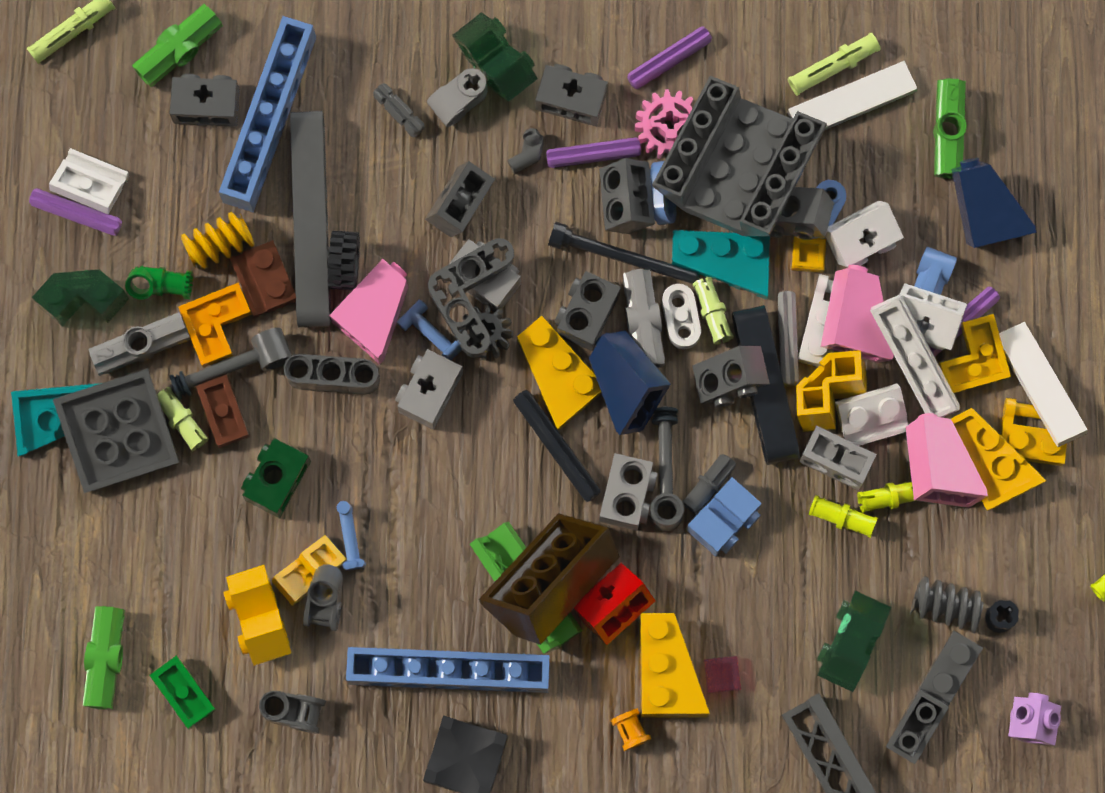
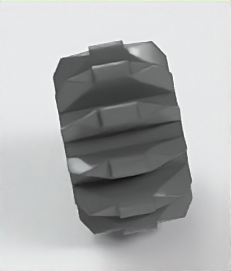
(498, 330)

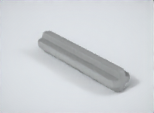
(788, 338)

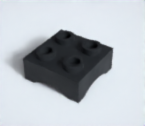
(465, 757)

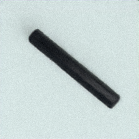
(556, 446)

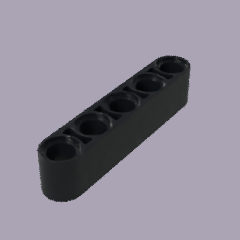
(771, 402)

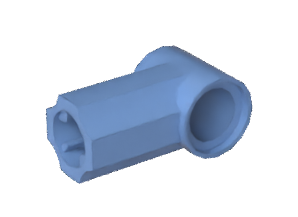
(934, 270)

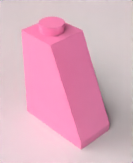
(373, 309)
(849, 318)
(941, 464)

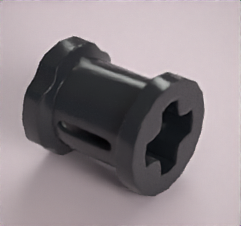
(1011, 619)

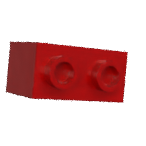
(614, 603)

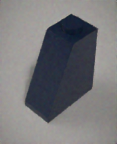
(987, 205)
(627, 381)

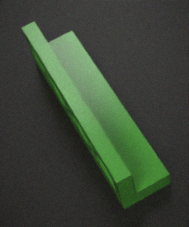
(497, 553)

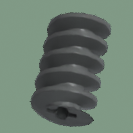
(948, 603)

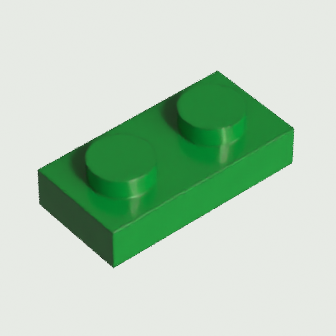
(182, 692)

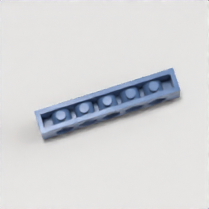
(267, 114)
(448, 669)

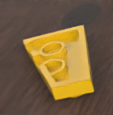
(560, 373)
(997, 462)

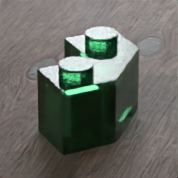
(485, 47)
(68, 291)
(854, 640)

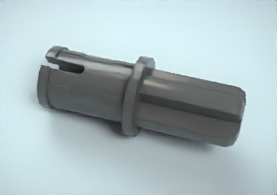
(709, 484)

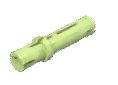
(70, 28)
(845, 58)

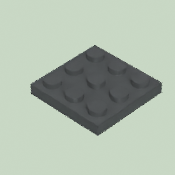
(116, 430)

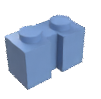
(724, 518)

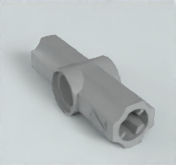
(643, 314)
(119, 351)

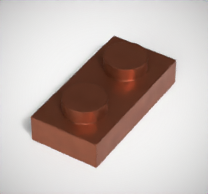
(222, 411)

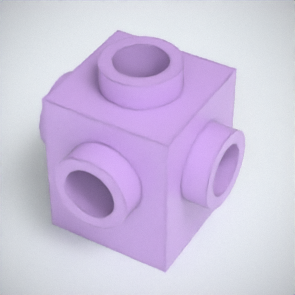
(1034, 719)

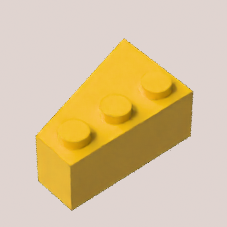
(667, 671)

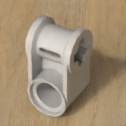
(455, 99)

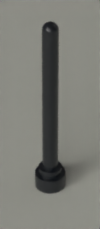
(563, 237)

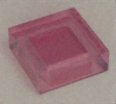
(722, 674)

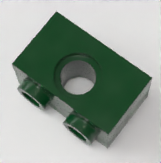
(275, 497)

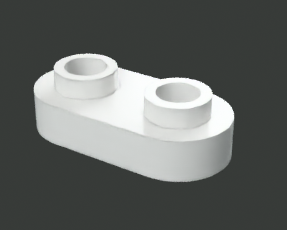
(681, 317)

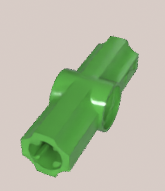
(177, 45)
(949, 108)
(103, 657)

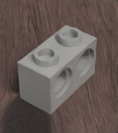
(837, 458)
(619, 491)

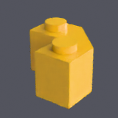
(837, 377)
(258, 614)

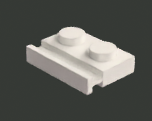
(89, 181)
(872, 415)

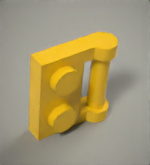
(1030, 442)

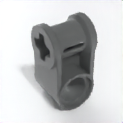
(324, 603)
(294, 711)

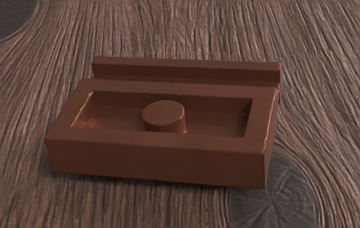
(263, 279)

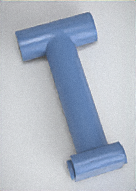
(415, 317)
(349, 536)

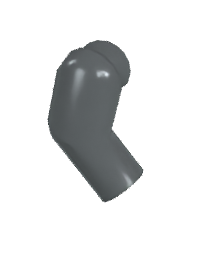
(530, 153)

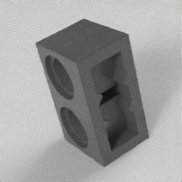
(627, 196)
(593, 312)
(731, 375)

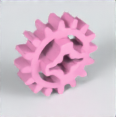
(656, 125)

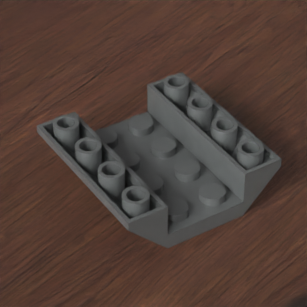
(737, 160)

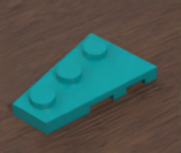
(725, 257)
(37, 417)

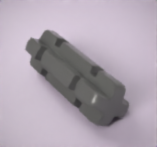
(398, 110)

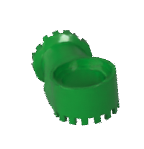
(160, 282)

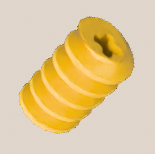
(217, 240)

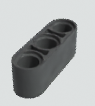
(318, 365)

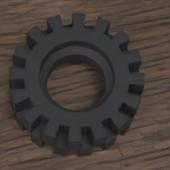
(343, 260)

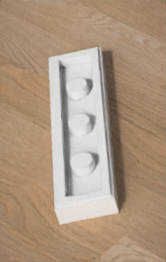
(859, 96)
(915, 357)
(1041, 385)

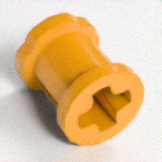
(631, 729)

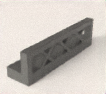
(836, 742)

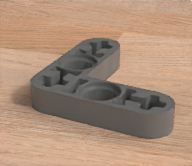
(461, 284)

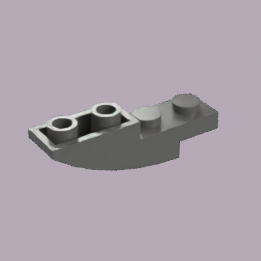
(933, 697)

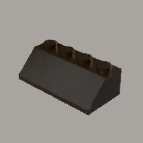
(550, 577)

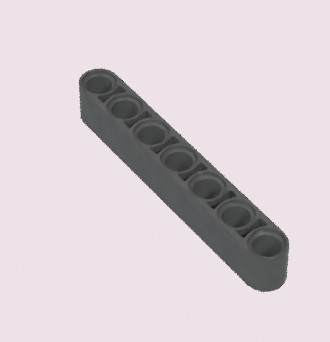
(310, 218)

